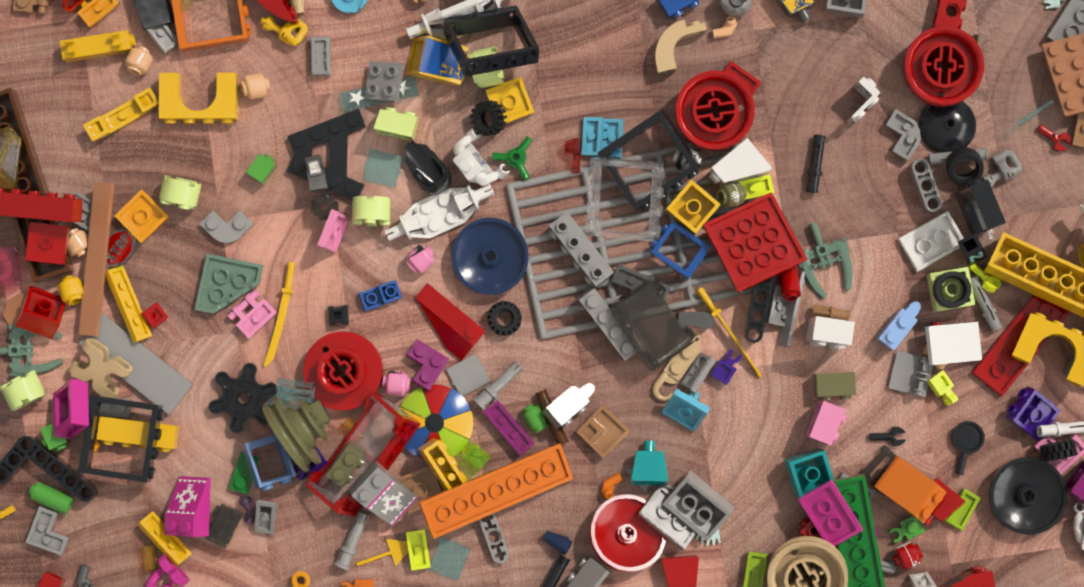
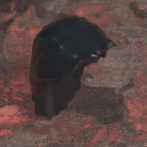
(427, 168)

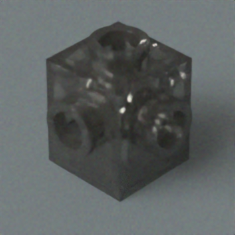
(324, 198)

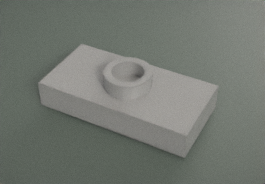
(320, 56)
(698, 372)

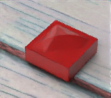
(154, 315)

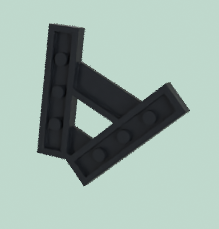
(335, 131)

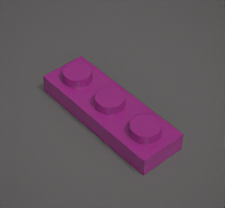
(508, 427)

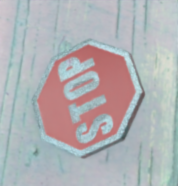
(120, 248)

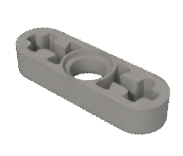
(494, 551)

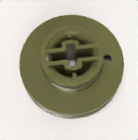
(296, 430)

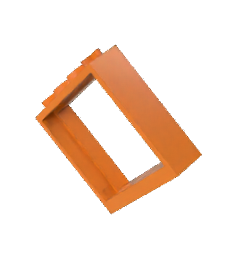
(182, 35)

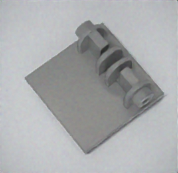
(384, 81)
(910, 374)

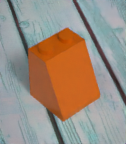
(910, 489)

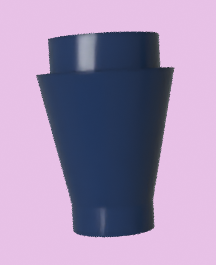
(558, 542)

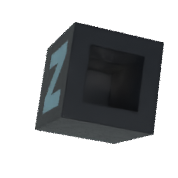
(972, 249)

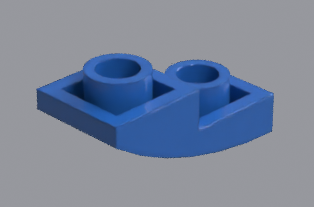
(380, 295)

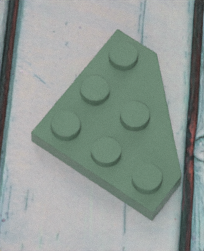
(225, 282)

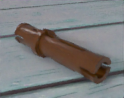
(559, 434)

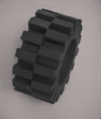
(497, 118)
(504, 306)
(1058, 450)

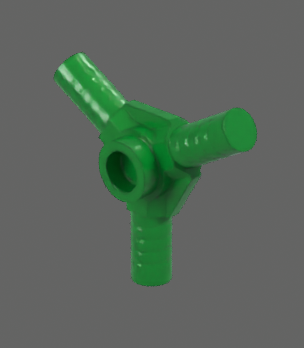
(516, 157)

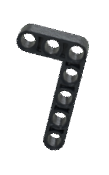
(759, 306)
(48, 466)

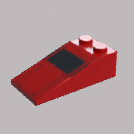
(976, 577)

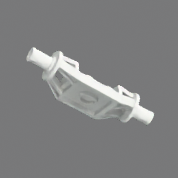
(438, 16)
(439, 213)

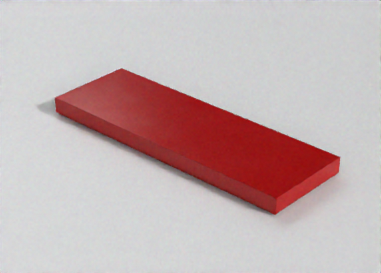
(997, 367)

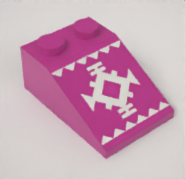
(189, 508)

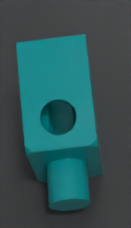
(649, 466)

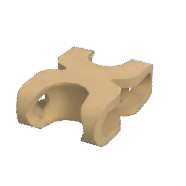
(100, 368)

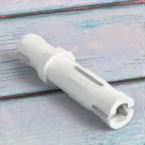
(1058, 429)

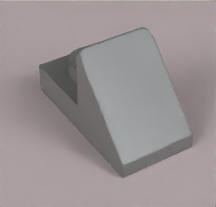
(265, 517)

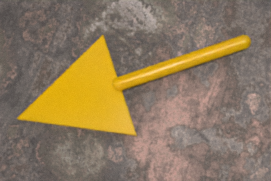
(397, 548)

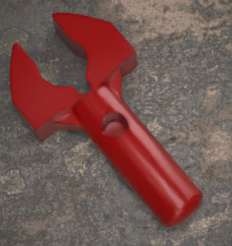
(1055, 138)

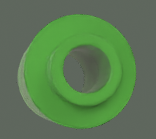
(534, 418)

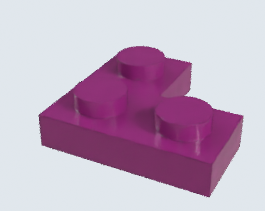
(431, 362)

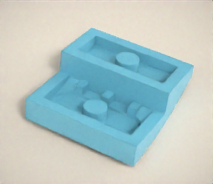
(599, 134)

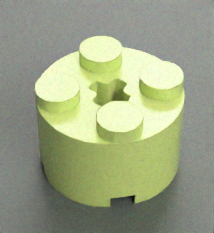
(491, 78)
(179, 191)
(371, 211)
(22, 391)

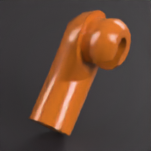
(608, 485)

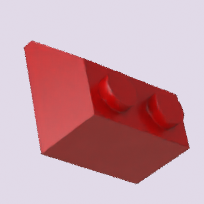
(41, 312)

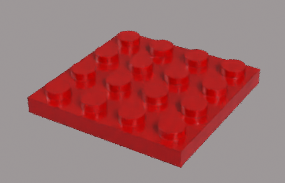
(754, 242)

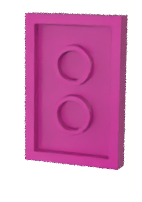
(830, 513)

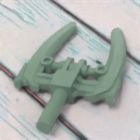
(822, 252)
(17, 351)

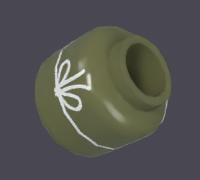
(731, 194)

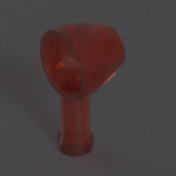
(574, 148)

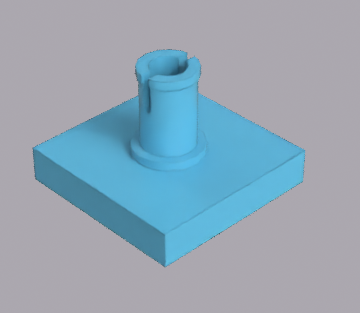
(686, 409)

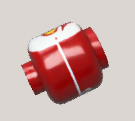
(907, 555)

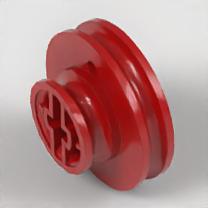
(959, 56)
(722, 92)
(364, 361)

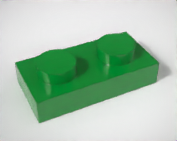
(242, 477)

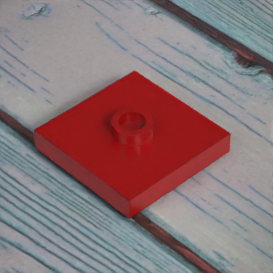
(47, 243)

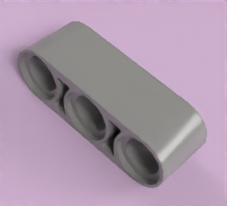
(926, 176)

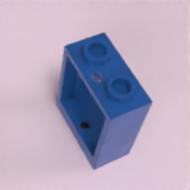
(696, 260)

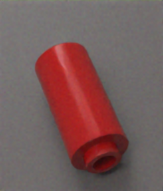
(790, 284)

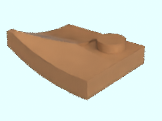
(603, 431)

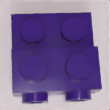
(1031, 411)

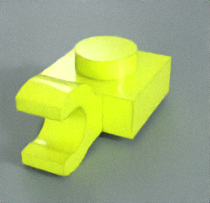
(942, 386)

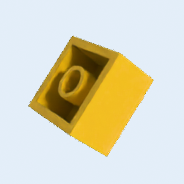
(692, 207)

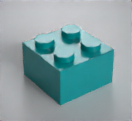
(808, 471)

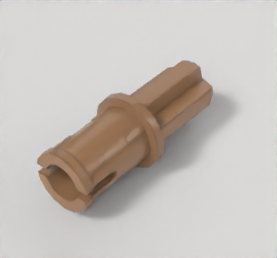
(830, 312)

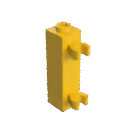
(97, 46)

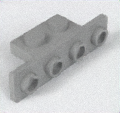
(783, 313)

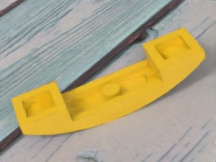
(122, 115)

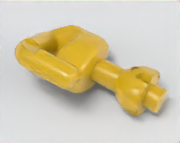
(285, 32)

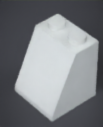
(739, 165)

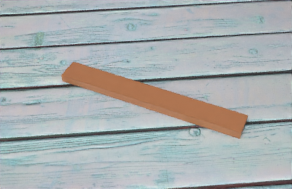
(96, 259)

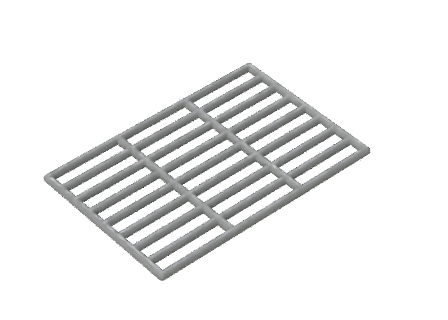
(601, 244)

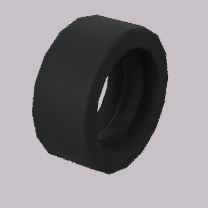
(964, 153)
(966, 289)

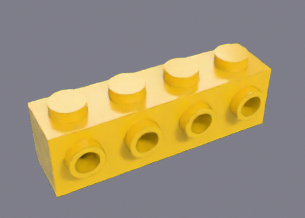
(442, 464)

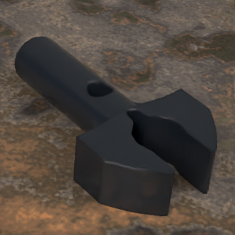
(888, 436)

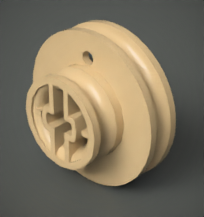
(817, 558)

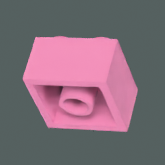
(825, 423)

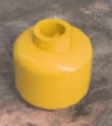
(70, 290)

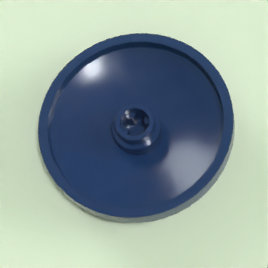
(490, 256)

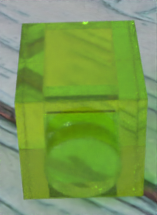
(475, 455)

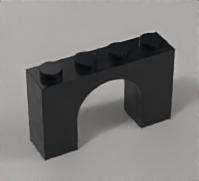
(979, 206)

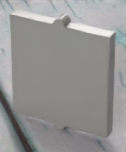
(468, 375)

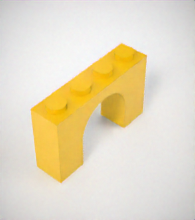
(222, 109)
(1039, 328)

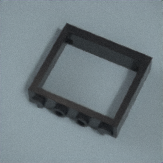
(487, 21)
(635, 132)
(90, 436)

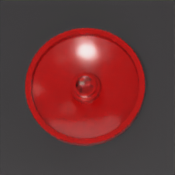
(622, 537)

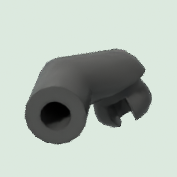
(82, 578)

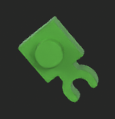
(909, 528)

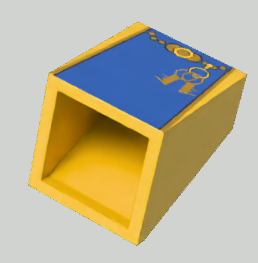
(434, 61)

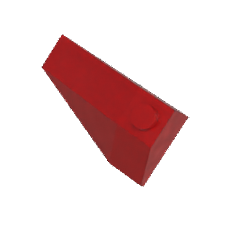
(453, 326)

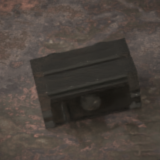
(224, 524)

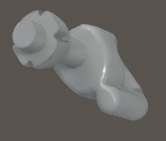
(1004, 171)

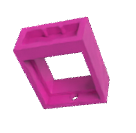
(70, 409)

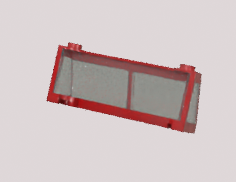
(383, 435)

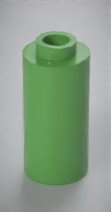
(51, 498)

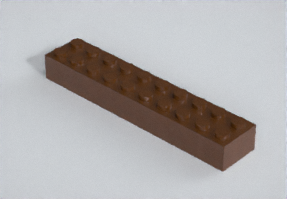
(28, 179)

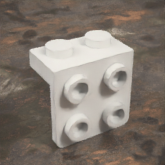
(868, 90)

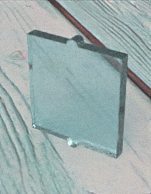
(1026, 118)
(383, 168)
(449, 558)

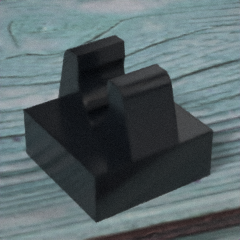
(338, 315)

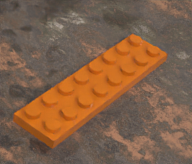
(495, 490)

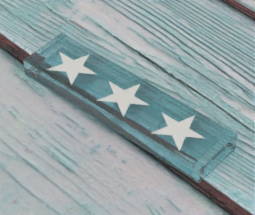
(355, 99)

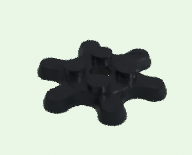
(230, 399)

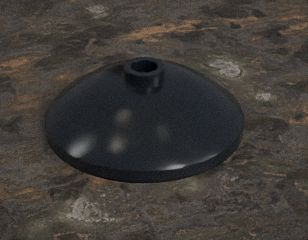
(939, 135)

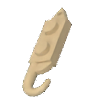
(676, 369)

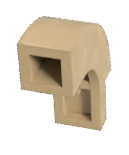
(664, 52)

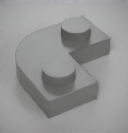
(909, 134)
(229, 231)

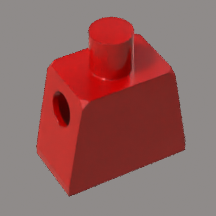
(948, 506)
(680, 571)

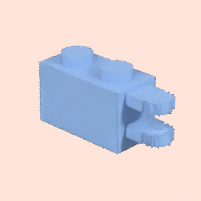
(899, 326)

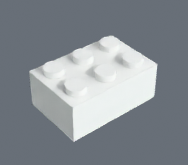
(829, 331)

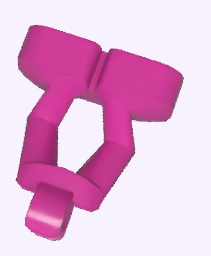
(176, 574)

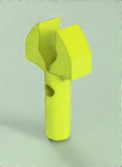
(990, 282)

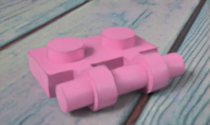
(256, 318)

